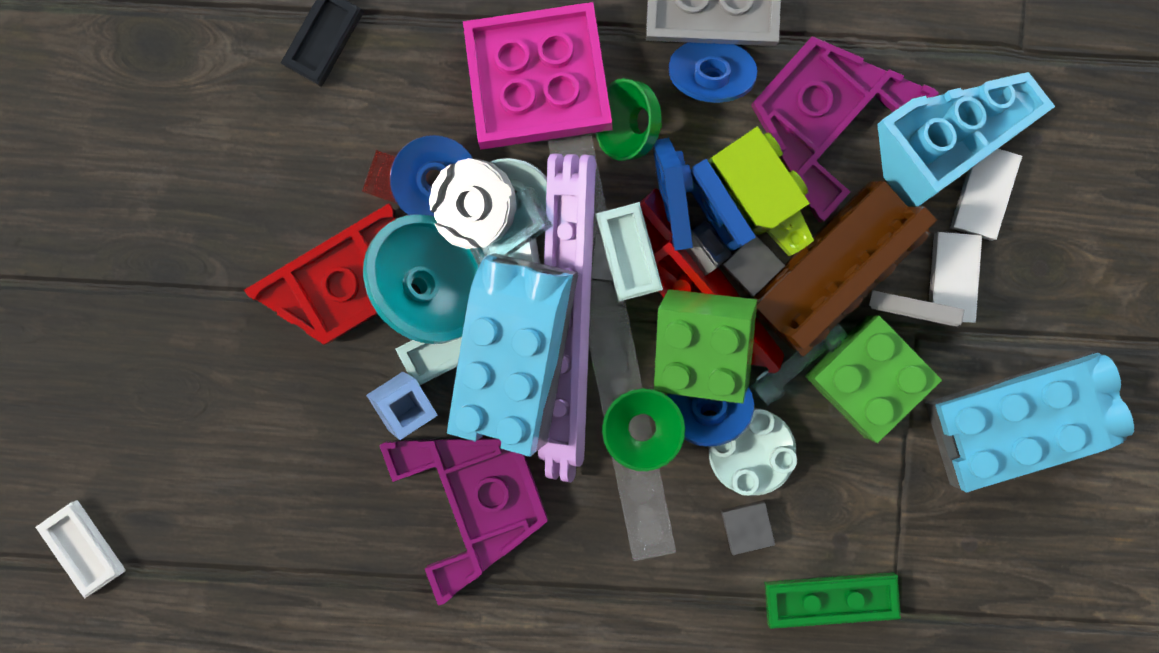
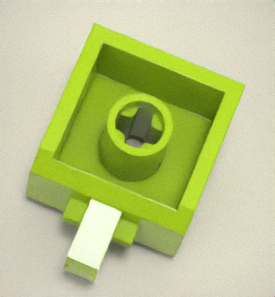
(765, 189)

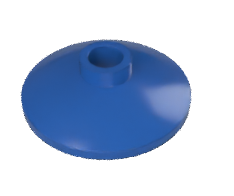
(712, 71)
(414, 162)
(716, 430)

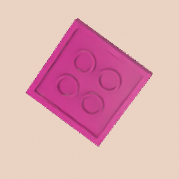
(537, 76)

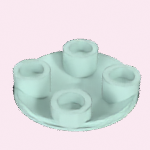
(758, 458)

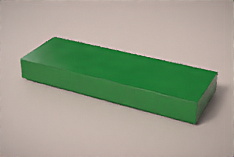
(832, 600)

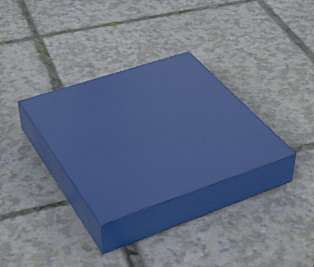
(719, 207)

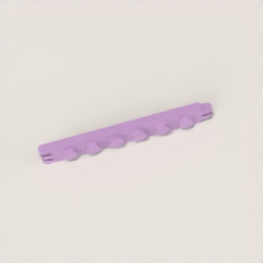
(570, 248)

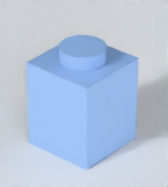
(402, 405)

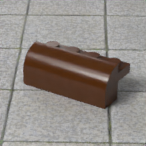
(841, 266)

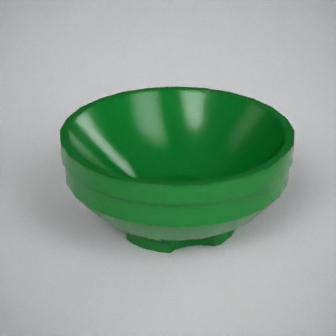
(626, 100)
(648, 453)

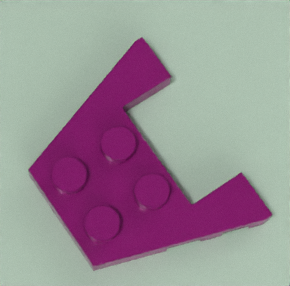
(816, 102)
(489, 497)

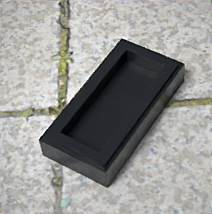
(322, 39)

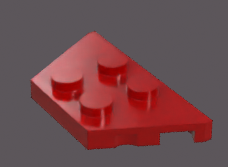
(326, 285)

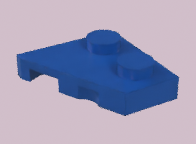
(674, 182)

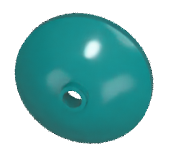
(418, 254)

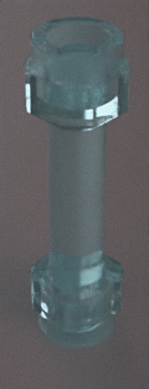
(770, 386)

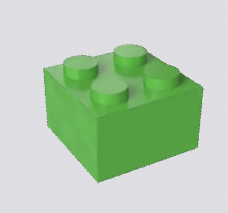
(704, 345)
(873, 378)

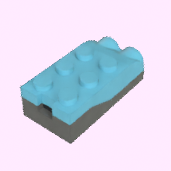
(512, 352)
(1030, 421)

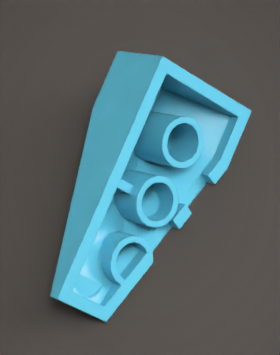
(946, 135)

